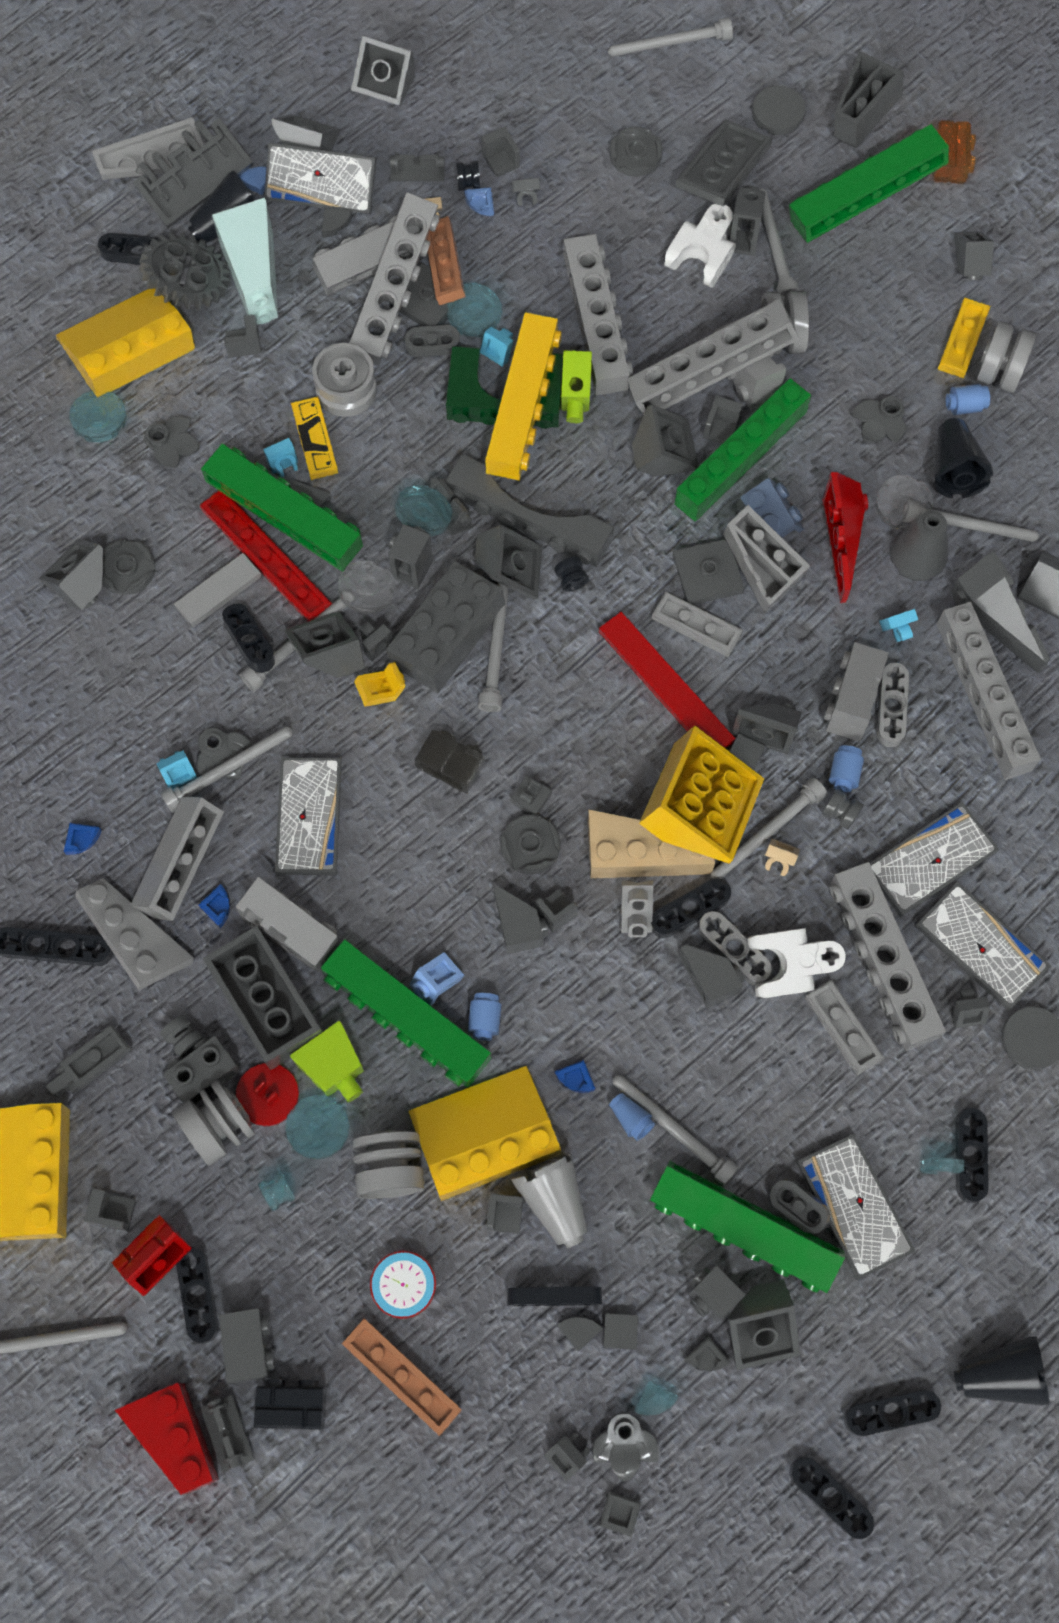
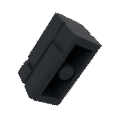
(290, 1407)

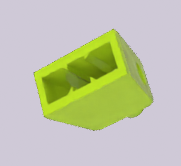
(576, 384)
(331, 1063)

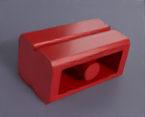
(151, 1255)

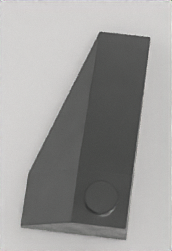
(998, 611)

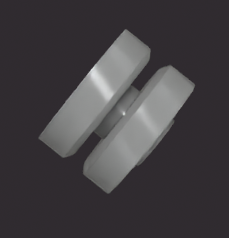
(797, 308)
(1005, 356)
(344, 379)

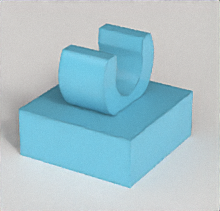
(497, 345)
(281, 456)
(900, 624)
(176, 769)

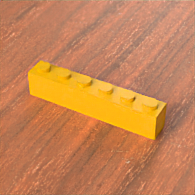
(522, 396)

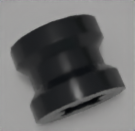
(468, 175)
(571, 574)

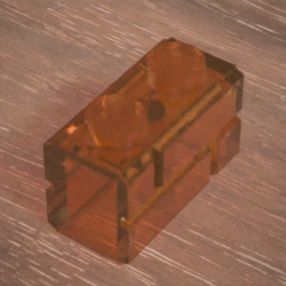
(960, 144)

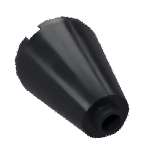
(227, 195)
(960, 461)
(1006, 1374)

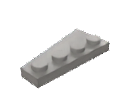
(123, 157)
(133, 938)

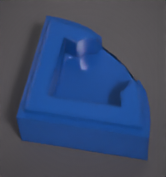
(80, 838)
(216, 906)
(576, 1078)

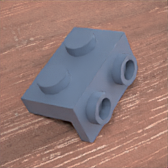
(771, 504)

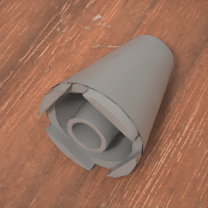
(555, 1198)

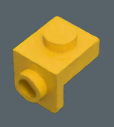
(380, 686)

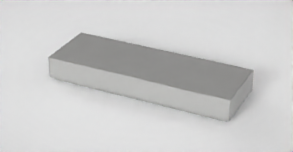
(217, 590)
(697, 624)
(844, 1027)

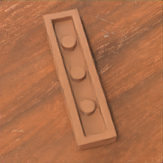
(445, 263)
(402, 1377)

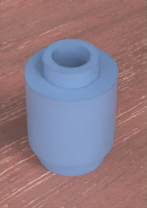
(967, 399)
(846, 768)
(484, 1016)

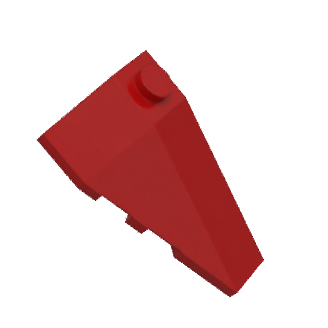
(844, 516)

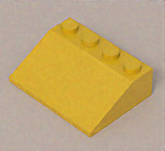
(127, 341)
(702, 798)
(484, 1133)
(34, 1171)

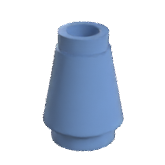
(632, 1117)

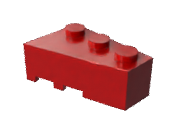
(172, 1437)

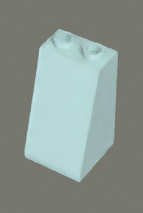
(249, 250)

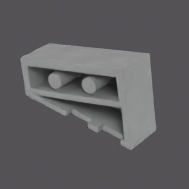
(757, 381)
(764, 557)
(855, 691)
(288, 924)

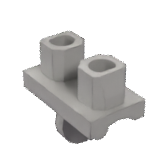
(637, 908)

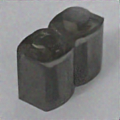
(450, 760)

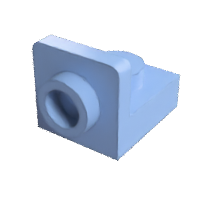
(435, 978)

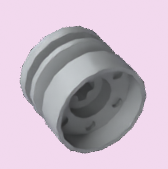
(213, 1122)
(388, 1168)

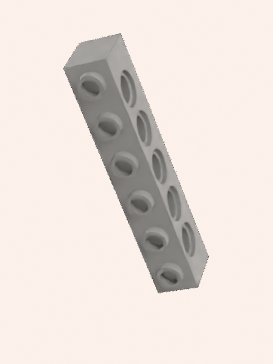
(412, 212)
(582, 253)
(714, 357)
(988, 691)
(863, 883)

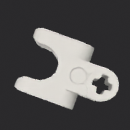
(705, 242)
(797, 961)

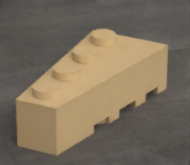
(627, 849)

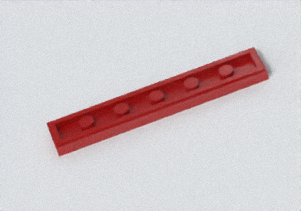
(265, 555)
(662, 679)

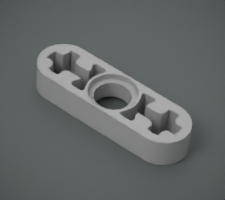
(886, 715)
(735, 935)

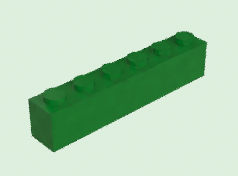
(869, 183)
(742, 450)
(282, 506)
(406, 1014)
(748, 1227)

